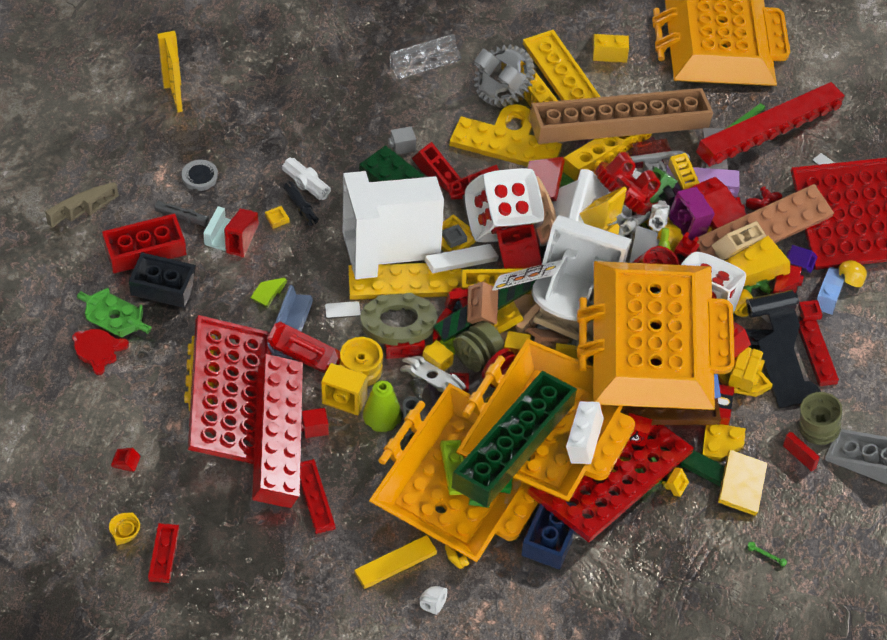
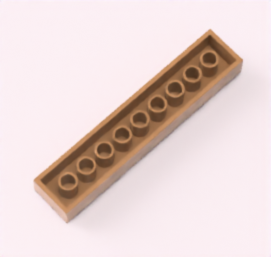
(620, 115)

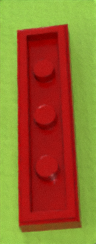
(315, 497)

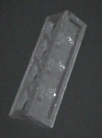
(422, 53)

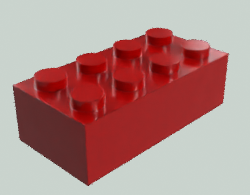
(154, 236)

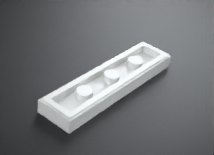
(461, 258)

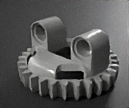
(510, 77)

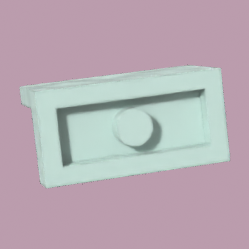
(214, 232)

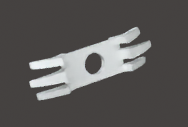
(425, 367)

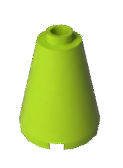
(382, 408)

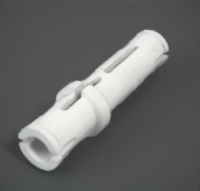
(633, 221)

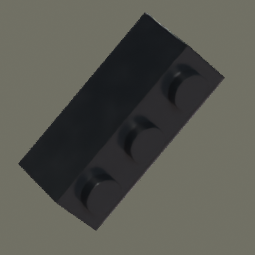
(162, 280)

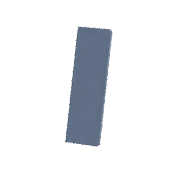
(293, 313)

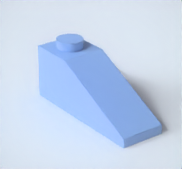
(830, 290)

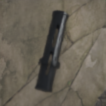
(304, 208)

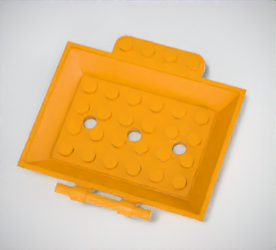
(750, 30)
(691, 343)
(551, 464)
(420, 484)

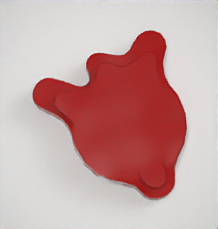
(97, 348)

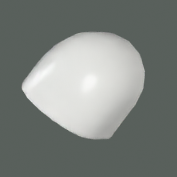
(433, 599)

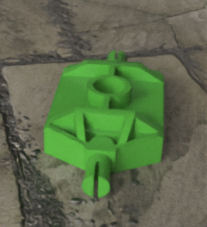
(103, 305)

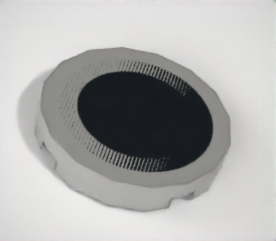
(199, 175)

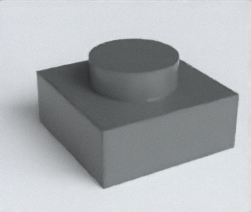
(454, 236)

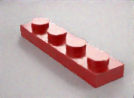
(818, 353)

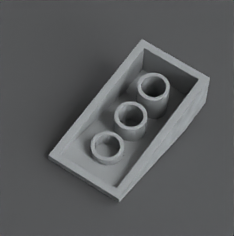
(860, 453)

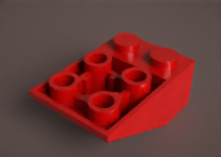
(520, 247)

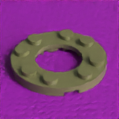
(385, 334)

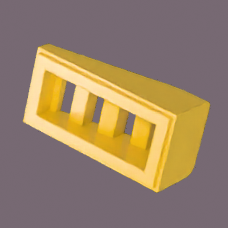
(679, 162)

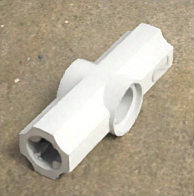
(306, 178)
(659, 215)

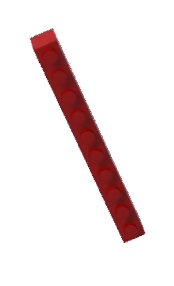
(770, 124)

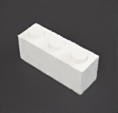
(585, 432)

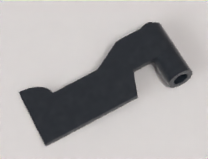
(778, 347)

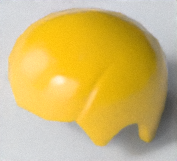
(854, 273)

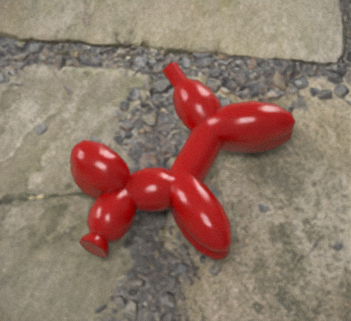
(768, 198)

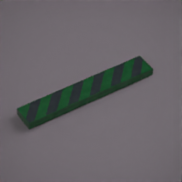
(458, 322)

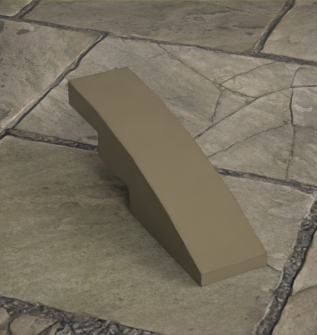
(86, 201)

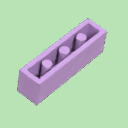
(727, 177)

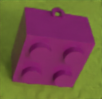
(691, 213)

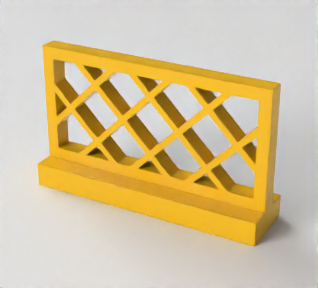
(170, 65)

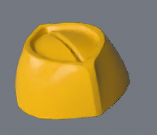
(124, 527)

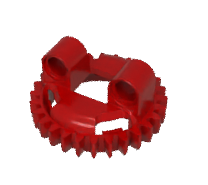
(638, 191)

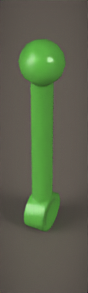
(752, 546)

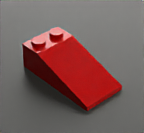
(722, 202)

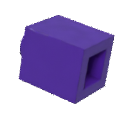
(802, 258)

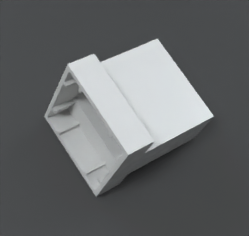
(390, 221)

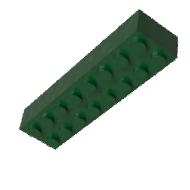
(513, 439)

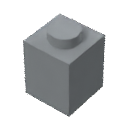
(402, 140)

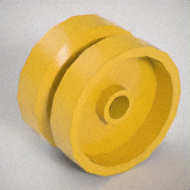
(364, 356)

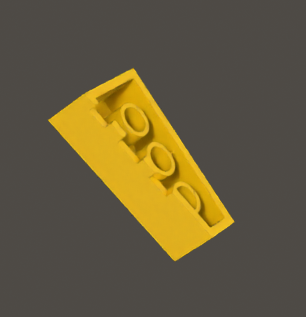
(761, 261)

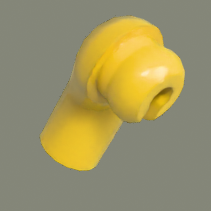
(459, 562)

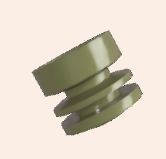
(478, 345)
(820, 418)

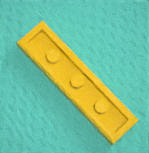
(395, 562)

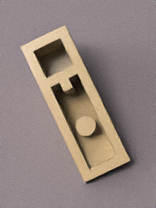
(738, 240)

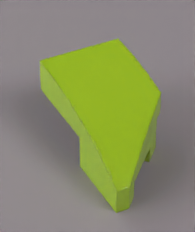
(267, 291)

